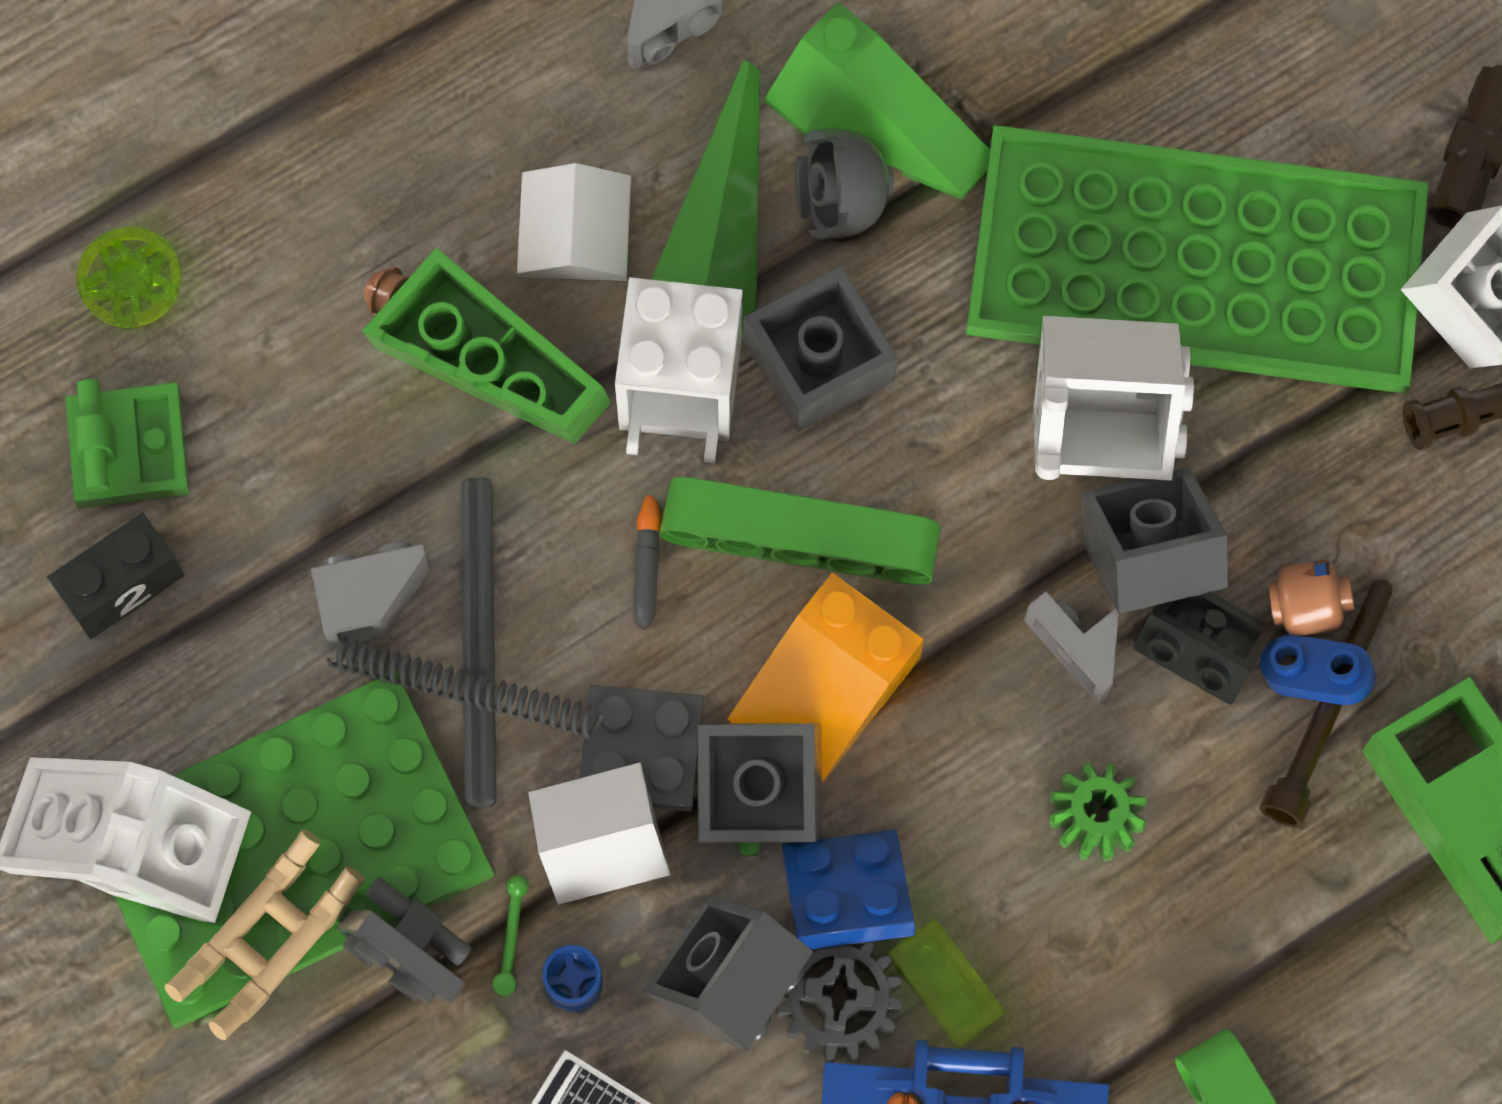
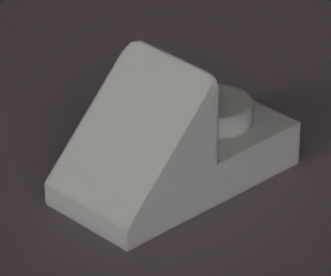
(1085, 656)

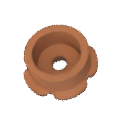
(382, 287)

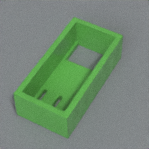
(1460, 810)

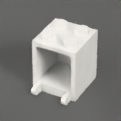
(678, 362)
(1089, 402)

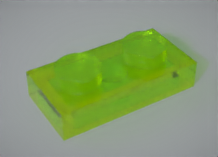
(946, 984)

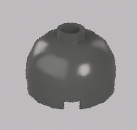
(841, 183)

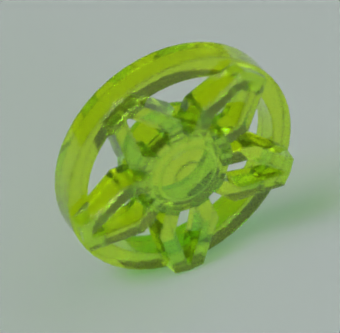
(129, 277)

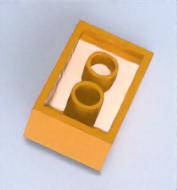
(832, 669)

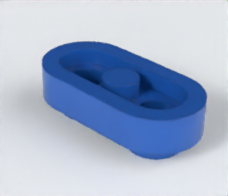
(1314, 670)

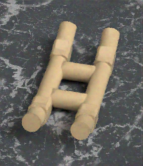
(229, 939)

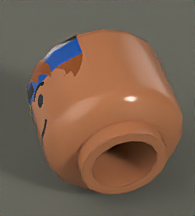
(1310, 598)

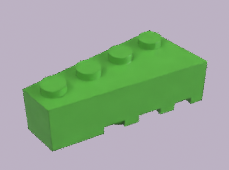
(479, 345)

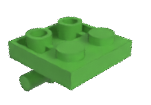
(126, 444)

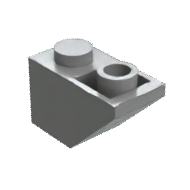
(664, 23)
(367, 593)

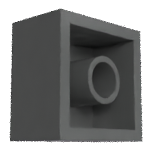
(820, 348)
(1154, 540)
(759, 782)
(729, 972)

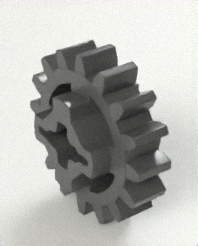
(866, 1002)

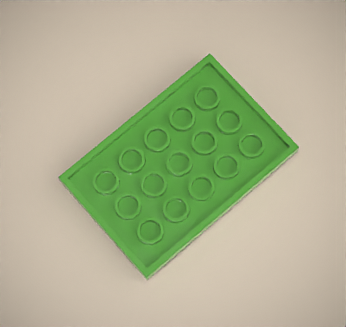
(360, 783)

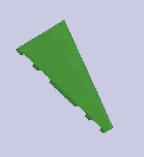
(719, 217)

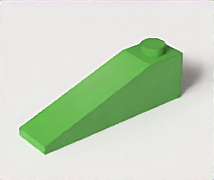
(858, 83)

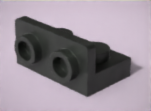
(1205, 642)

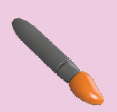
(646, 565)

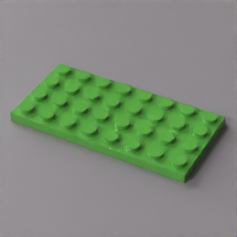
(1247, 255)

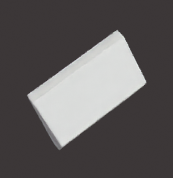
(574, 223)

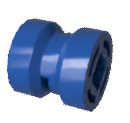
(571, 967)

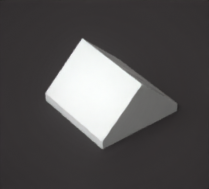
(598, 833)

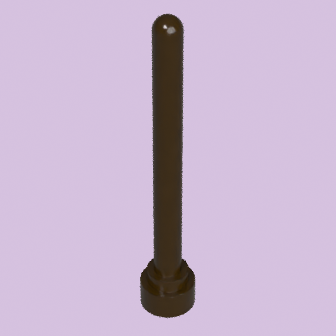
(1288, 799)

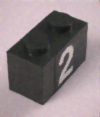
(116, 575)

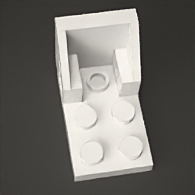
(124, 833)

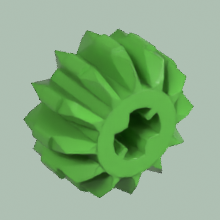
(1119, 822)

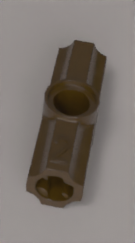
(1472, 152)

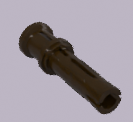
(1454, 414)

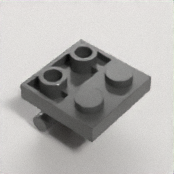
(402, 944)

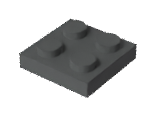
(647, 729)

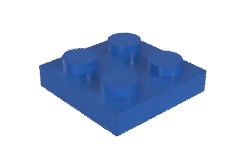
(848, 889)

